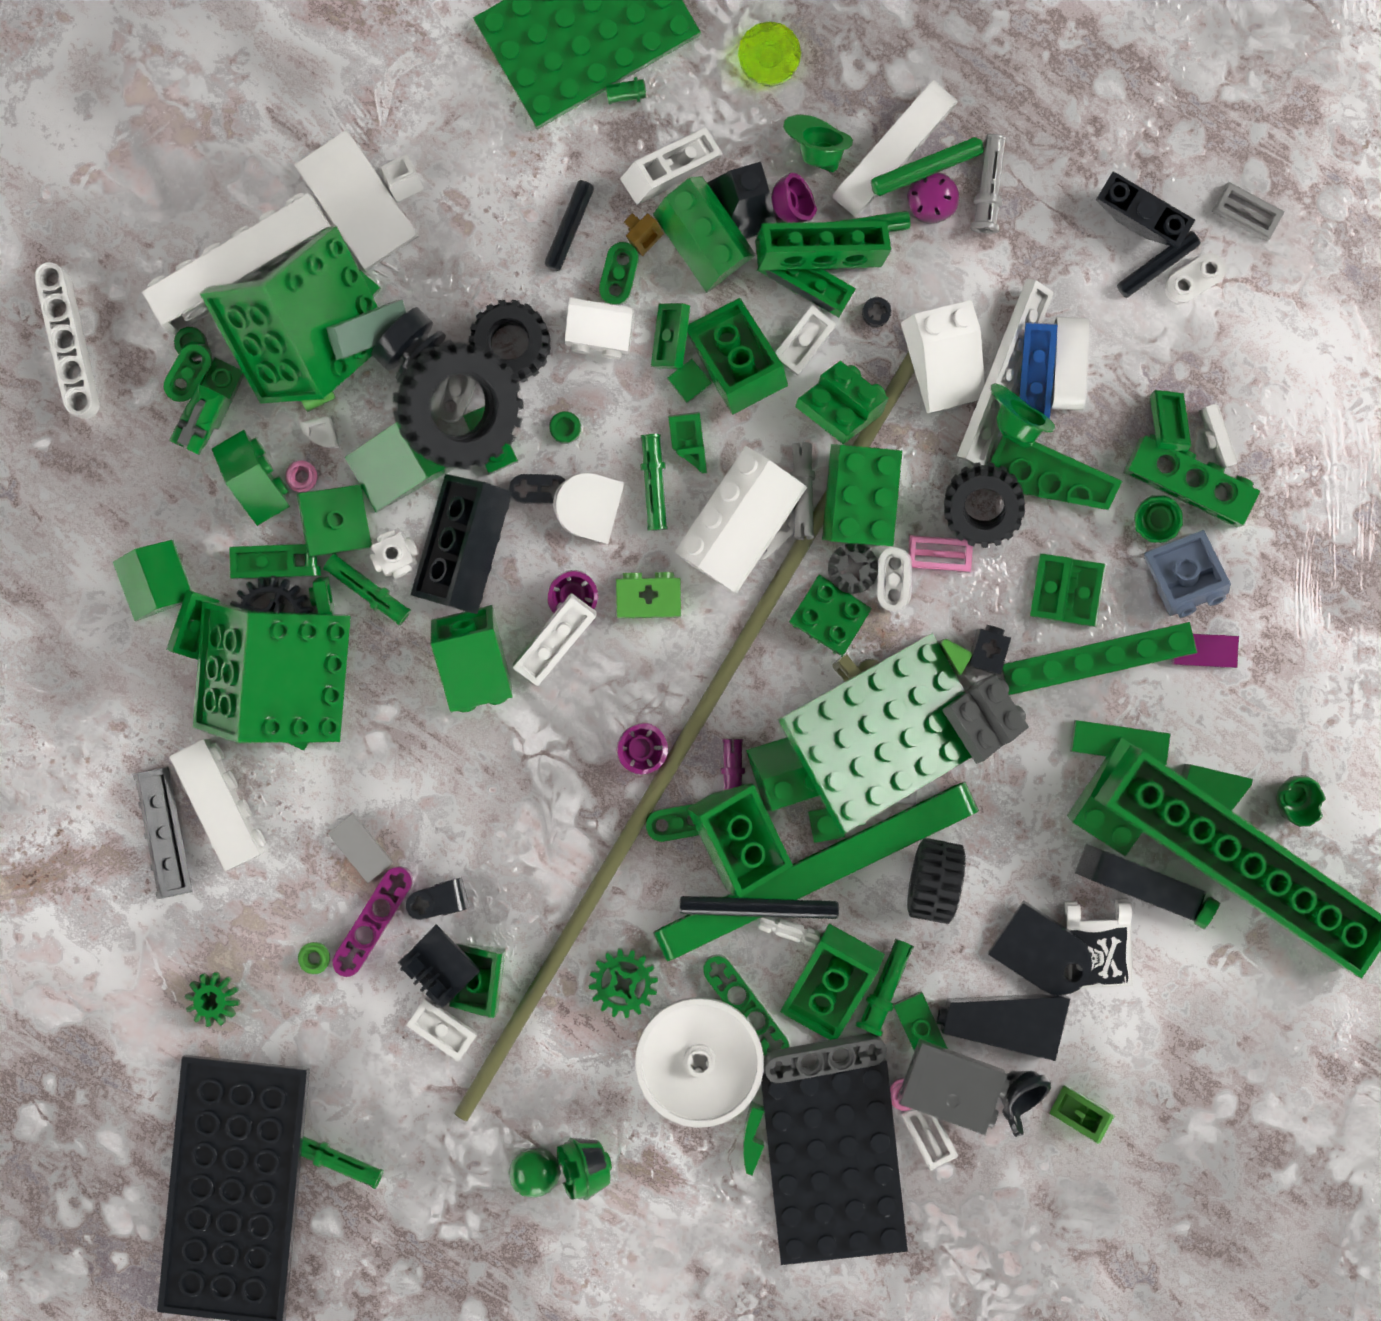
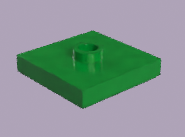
(334, 520)

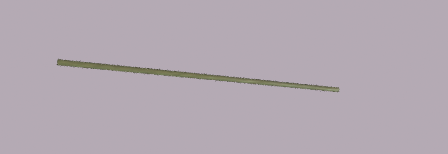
(664, 775)

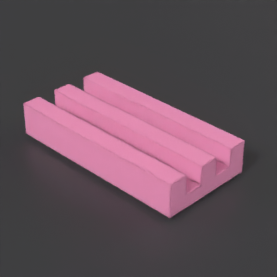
(936, 553)

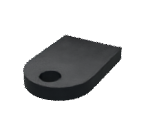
(1040, 951)

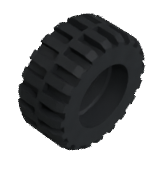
(499, 413)

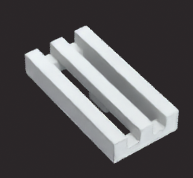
(942, 1159)

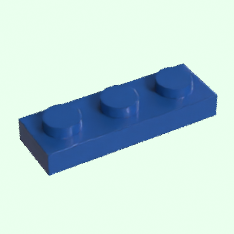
(1038, 365)

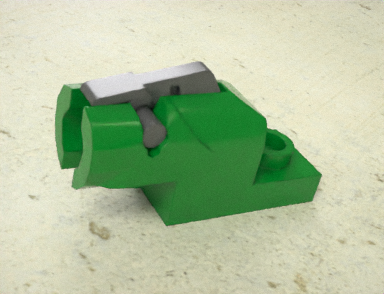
(207, 406)

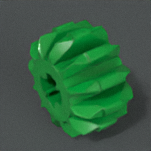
(201, 998)

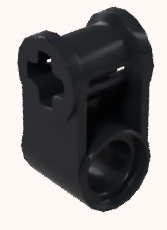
(442, 897)

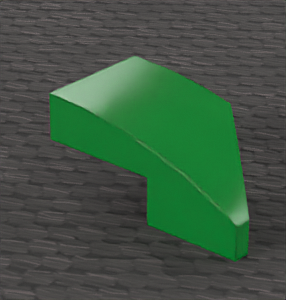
(688, 438)

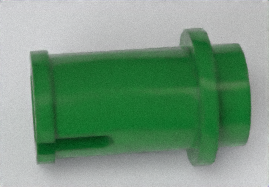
(626, 91)

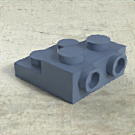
(1188, 574)

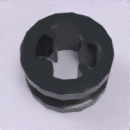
(884, 317)

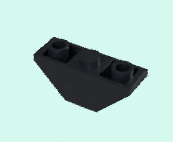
(1144, 212)

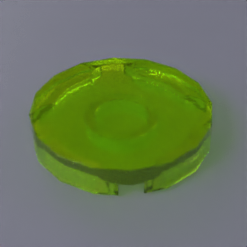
(769, 54)

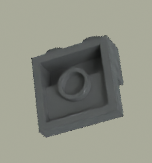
(986, 717)

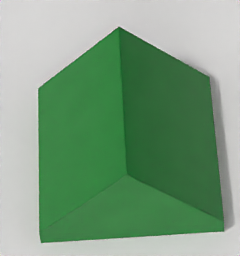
(152, 579)
(484, 990)

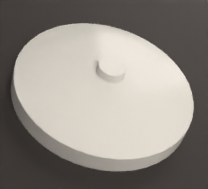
(699, 1062)

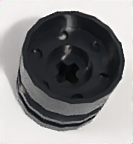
(406, 341)

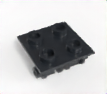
(439, 966)

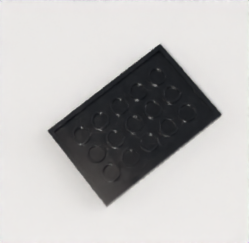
(834, 1166)

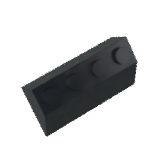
(461, 543)

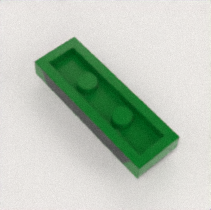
(816, 286)

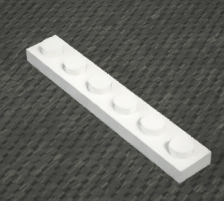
(1005, 371)

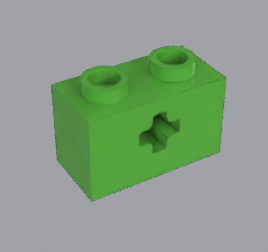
(664, 606)

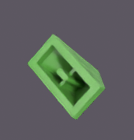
(1082, 1114)

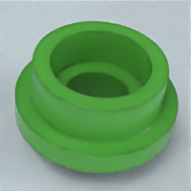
(305, 963)

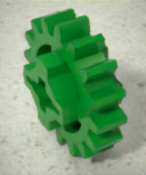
(636, 976)

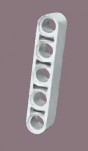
(895, 146)
(59, 327)

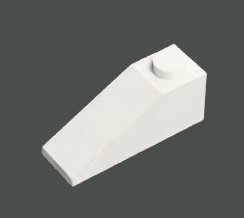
(669, 165)

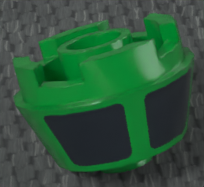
(584, 1167)

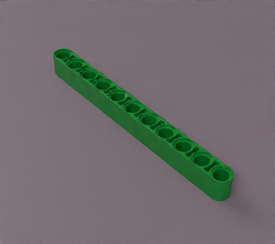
(827, 866)

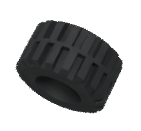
(514, 314)
(991, 530)
(936, 880)

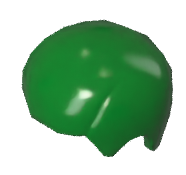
(1158, 518)
(1300, 800)
(534, 1172)

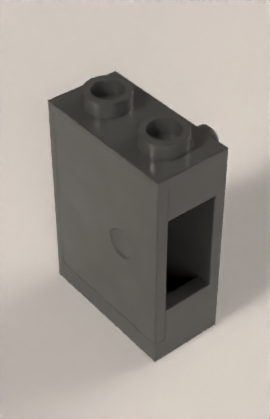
(953, 1087)

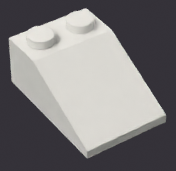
(946, 355)

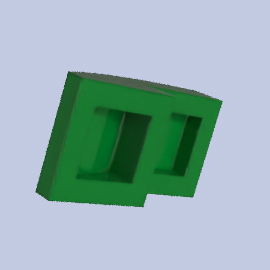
(752, 1145)

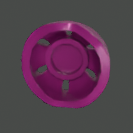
(932, 196)
(793, 199)
(573, 586)
(642, 748)

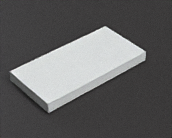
(356, 200)

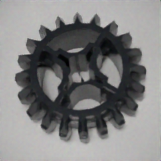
(277, 604)

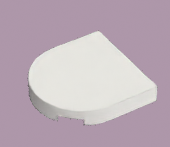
(588, 505)

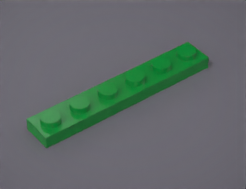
(1099, 658)

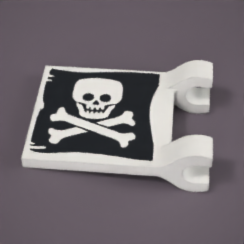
(1108, 944)

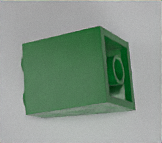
(470, 659)

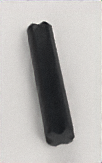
(569, 225)
(1157, 265)

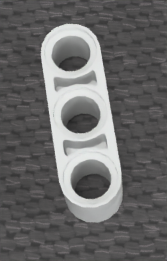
(1070, 363)

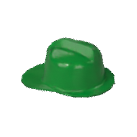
(818, 141)
(1018, 419)

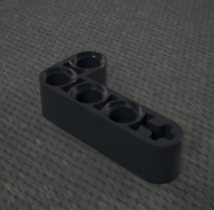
(1140, 882)

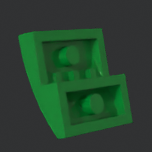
(1068, 590)

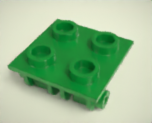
(830, 615)

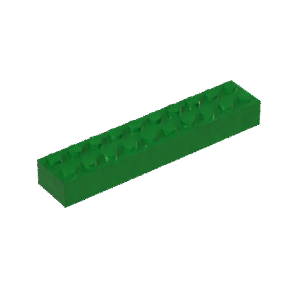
(1243, 860)

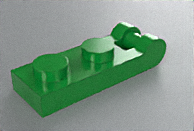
(271, 560)

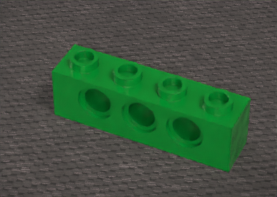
(822, 245)
(1240, 490)

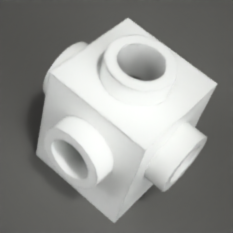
(406, 554)

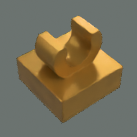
(643, 232)

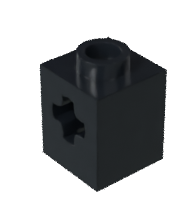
(995, 662)

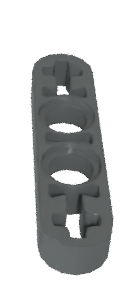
(824, 1052)

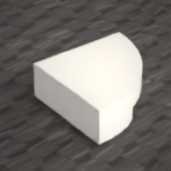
(321, 431)

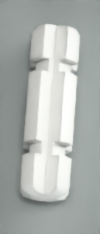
(790, 930)

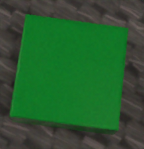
(689, 381)

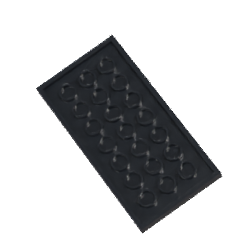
(233, 1189)

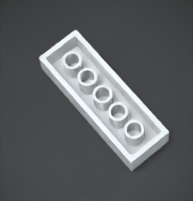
(244, 258)

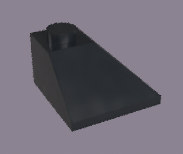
(745, 198)

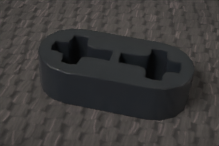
(535, 480)

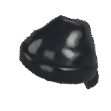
(1024, 1092)

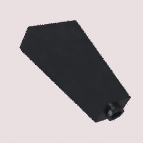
(1012, 1022)

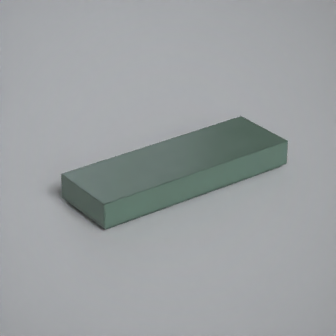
(364, 329)

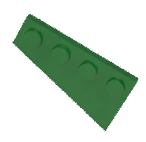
(1055, 475)

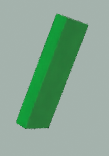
(1100, 739)

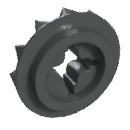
(847, 582)

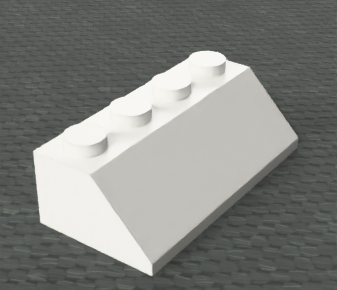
(740, 519)

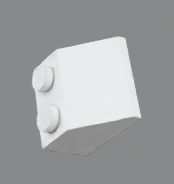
(599, 328)

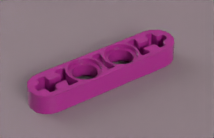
(371, 920)

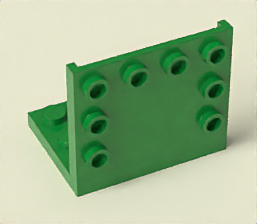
(283, 321)
(270, 675)

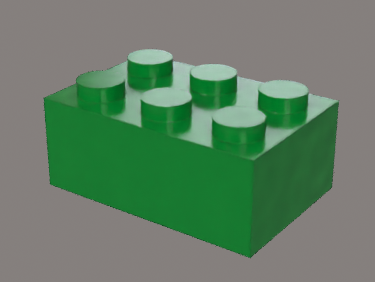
(862, 495)

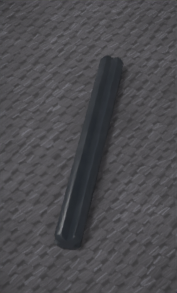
(759, 907)

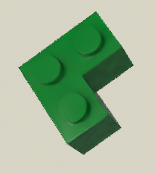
(250, 477)

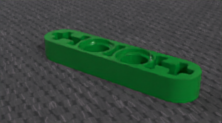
(749, 1005)

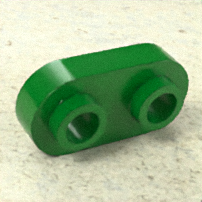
(618, 274)
(188, 370)
(677, 824)

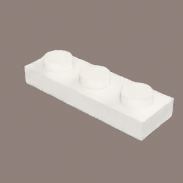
(554, 639)

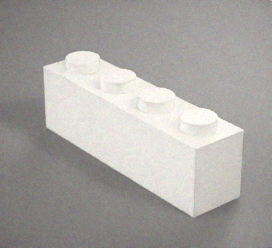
(218, 804)

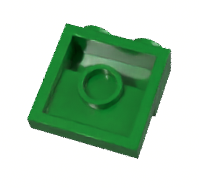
(843, 402)

